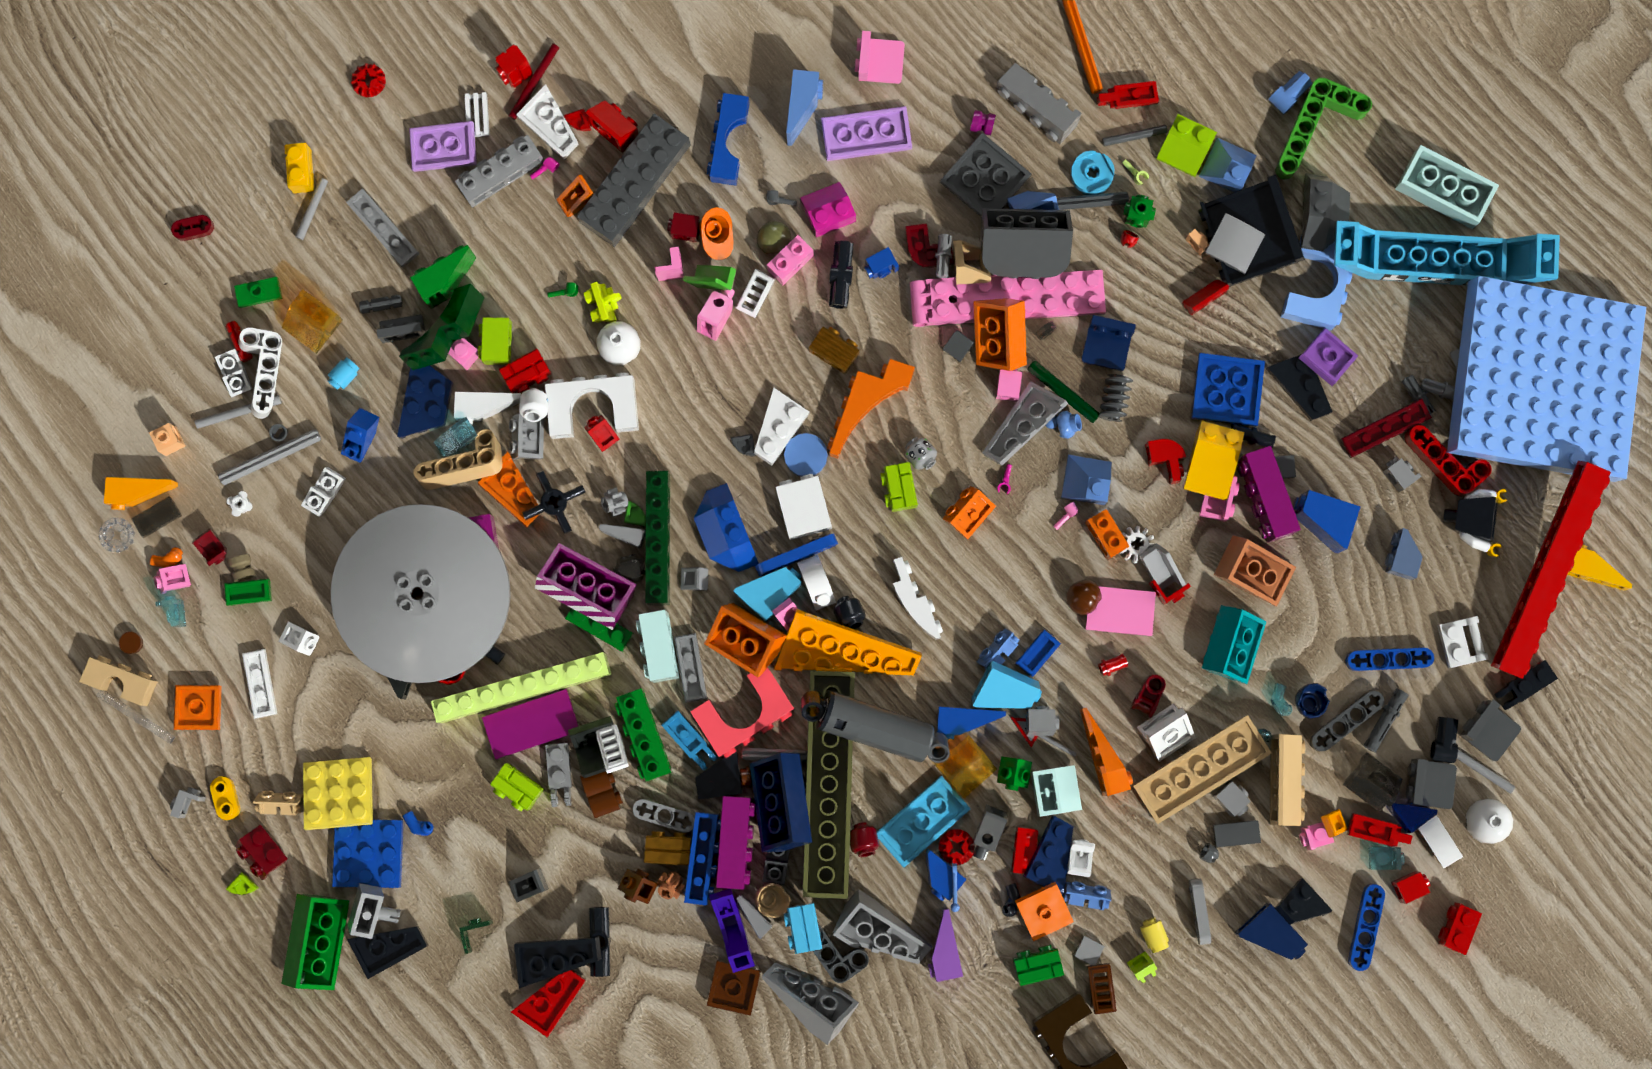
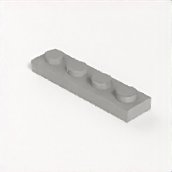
(382, 228)

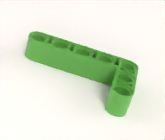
(1310, 119)

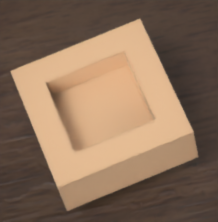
(1197, 241)

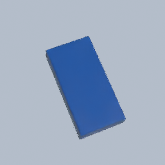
(1038, 653)

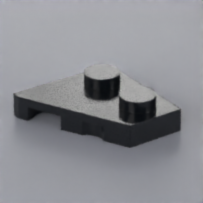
(720, 779)

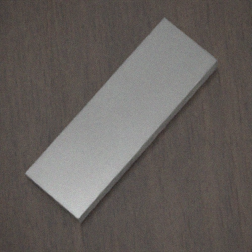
(690, 667)

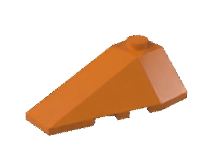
(1108, 766)

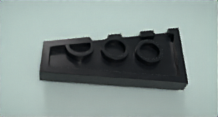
(553, 957)

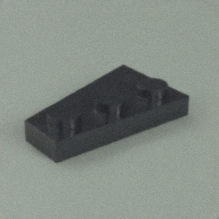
(1302, 386)
(386, 949)

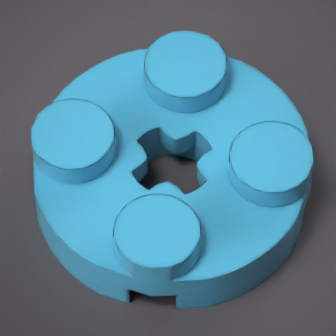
(1103, 178)

